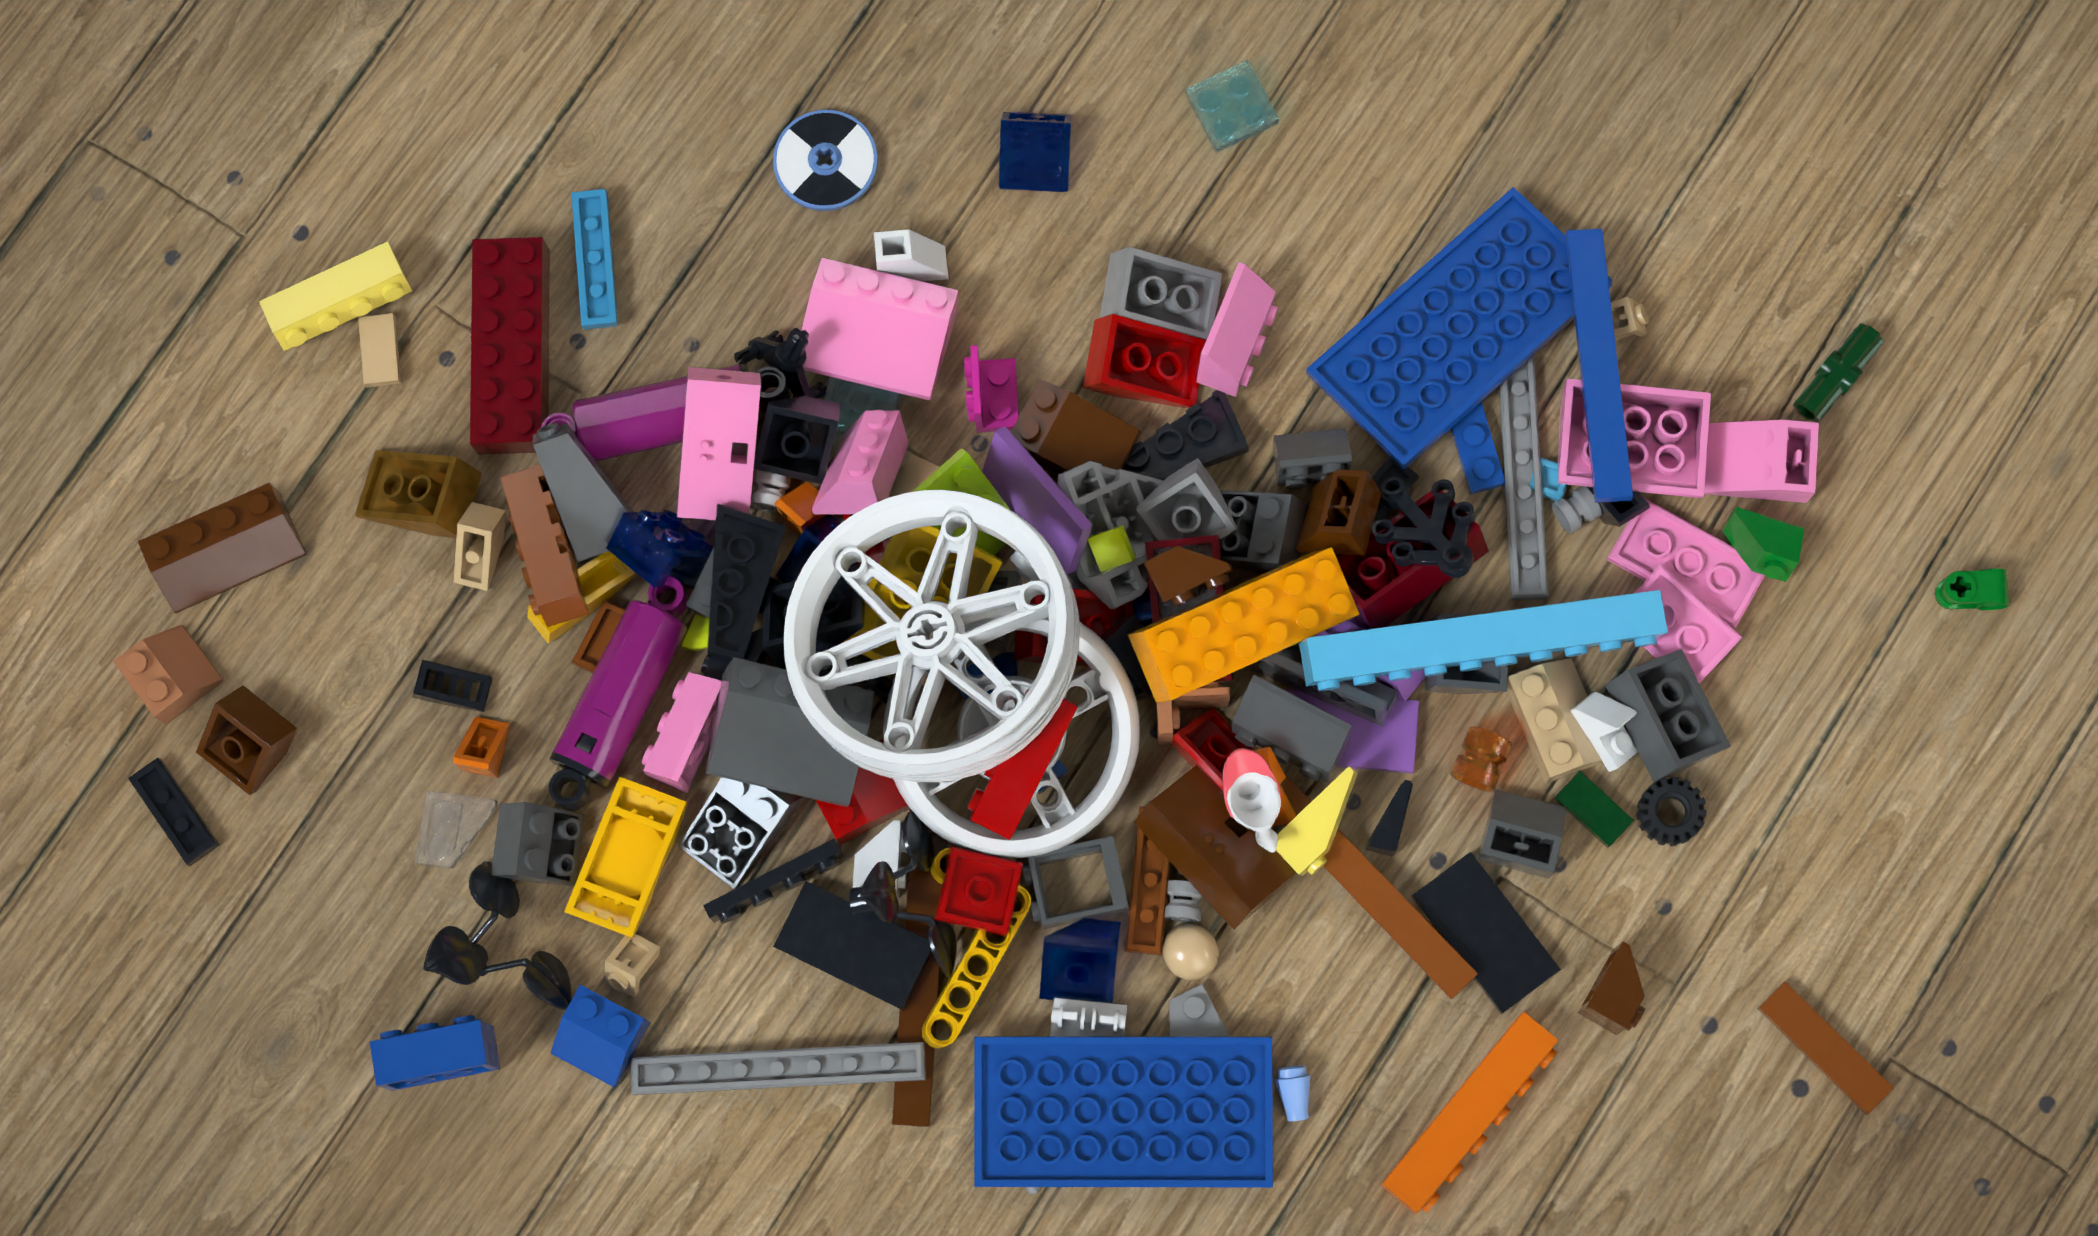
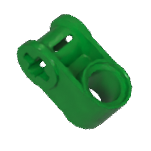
(1979, 590)

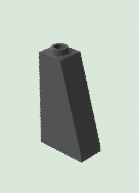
(581, 490)

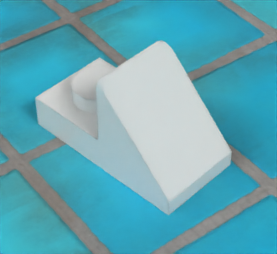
(1603, 725)

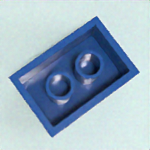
(434, 1053)

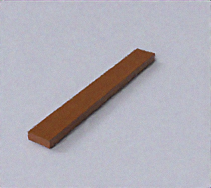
(1390, 907)

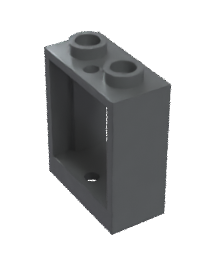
(1113, 873)

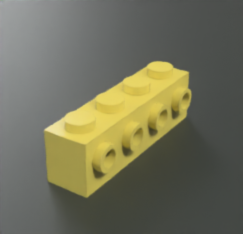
(335, 296)

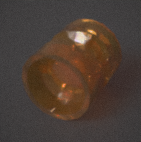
(1481, 759)

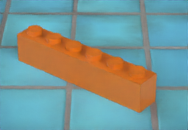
(1469, 1113)

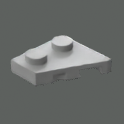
(1194, 1015)

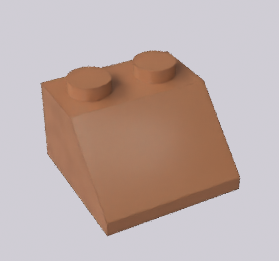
(168, 672)

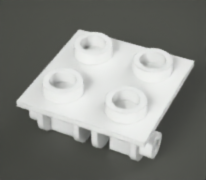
(1087, 1018)

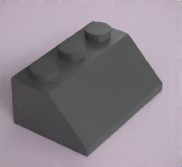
(1673, 715)
(1291, 728)

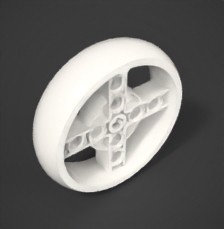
(1062, 822)

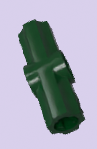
(1838, 373)

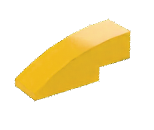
(599, 581)

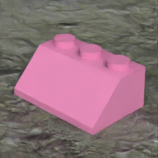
(1237, 332)
(863, 464)
(684, 733)

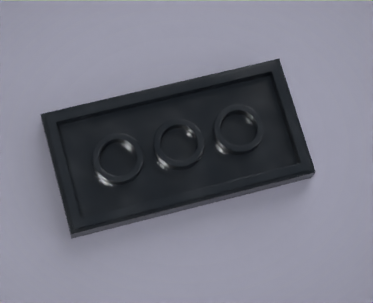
(1486, 932)
(854, 949)

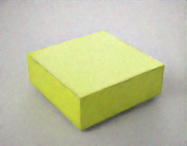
(1111, 548)

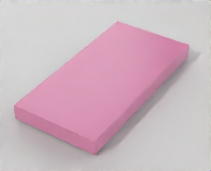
(1692, 556)

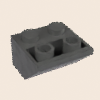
(1310, 456)
(1523, 834)
(537, 844)

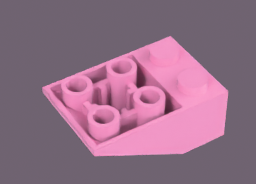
(1762, 460)

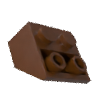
(1340, 513)
(1183, 571)

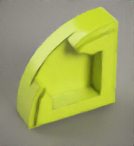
(697, 635)

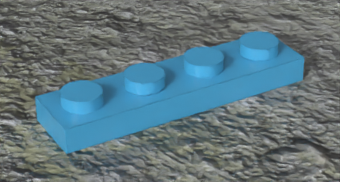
(594, 259)

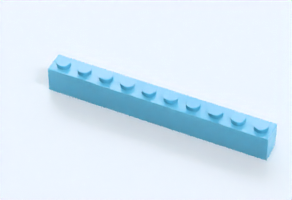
(1483, 638)

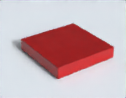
(978, 891)

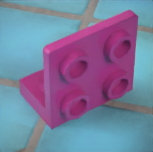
(994, 392)

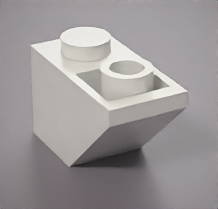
(910, 255)
(885, 847)

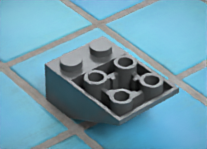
(1265, 530)
(737, 827)

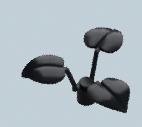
(880, 898)
(465, 960)

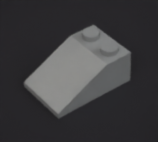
(1161, 292)

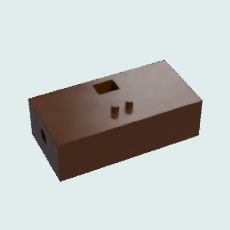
(1212, 848)

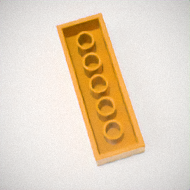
(1243, 625)

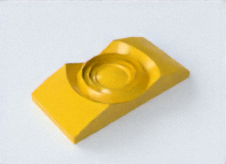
(626, 857)

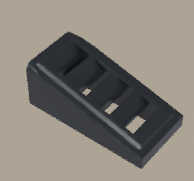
(427, 667)
(1388, 830)

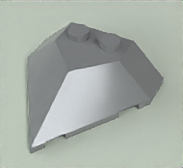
(1108, 501)

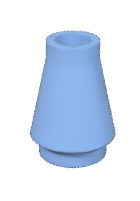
(1294, 1090)

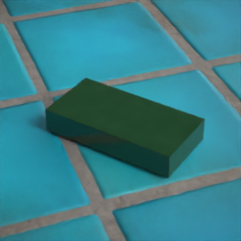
(1593, 809)

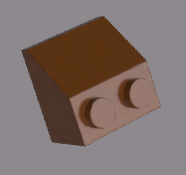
(245, 739)
(1616, 993)

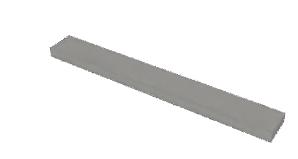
(1523, 506)
(778, 1068)

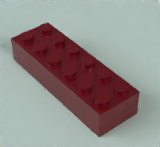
(509, 343)

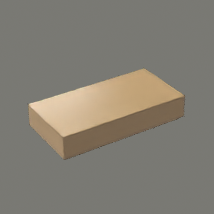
(379, 350)

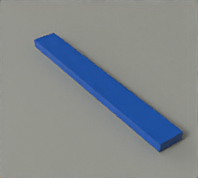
(1598, 366)

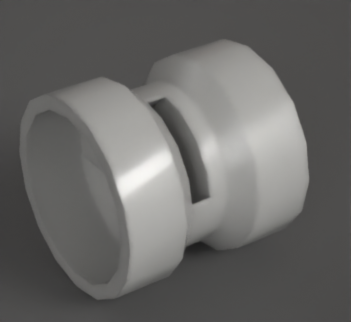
(1576, 509)
(1180, 905)

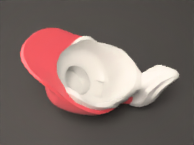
(1252, 795)

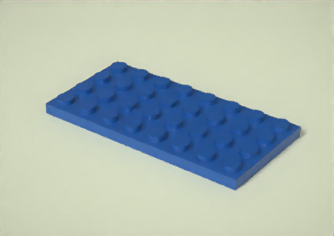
(1452, 330)
(1123, 1111)

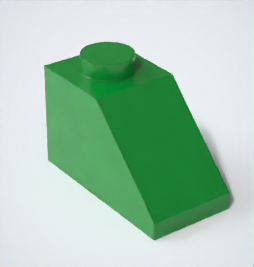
(1765, 543)

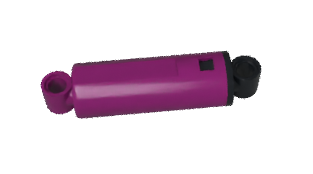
(646, 414)
(618, 694)

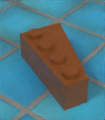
(543, 548)

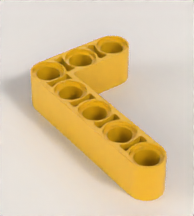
(961, 977)

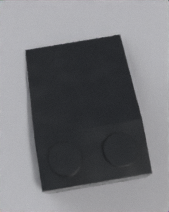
(839, 619)

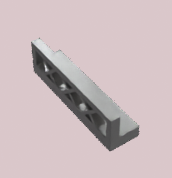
(1366, 701)

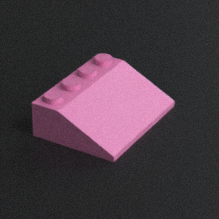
(878, 328)
(1663, 439)

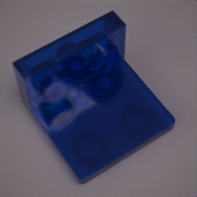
(1035, 151)
(653, 543)

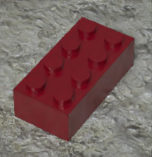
(1388, 590)

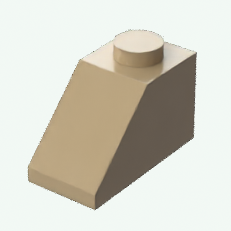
(478, 545)

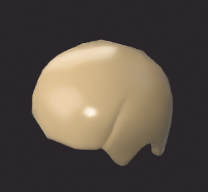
(1190, 951)

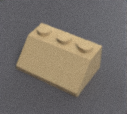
(1543, 706)

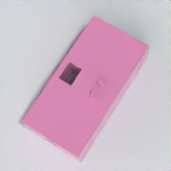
(718, 442)

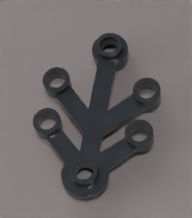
(1427, 529)

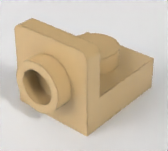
(1628, 318)
(629, 963)

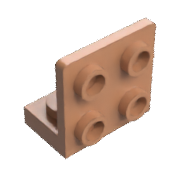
(1167, 712)

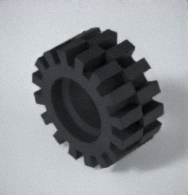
(1677, 790)

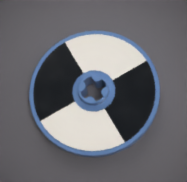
(824, 134)

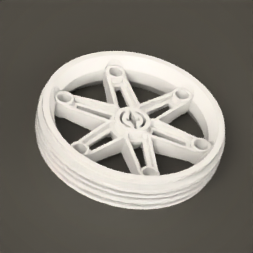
(846, 546)

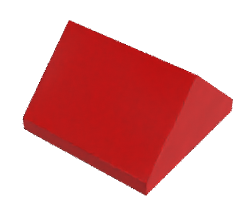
(1208, 744)

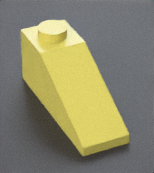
(1314, 828)

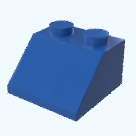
(598, 1036)

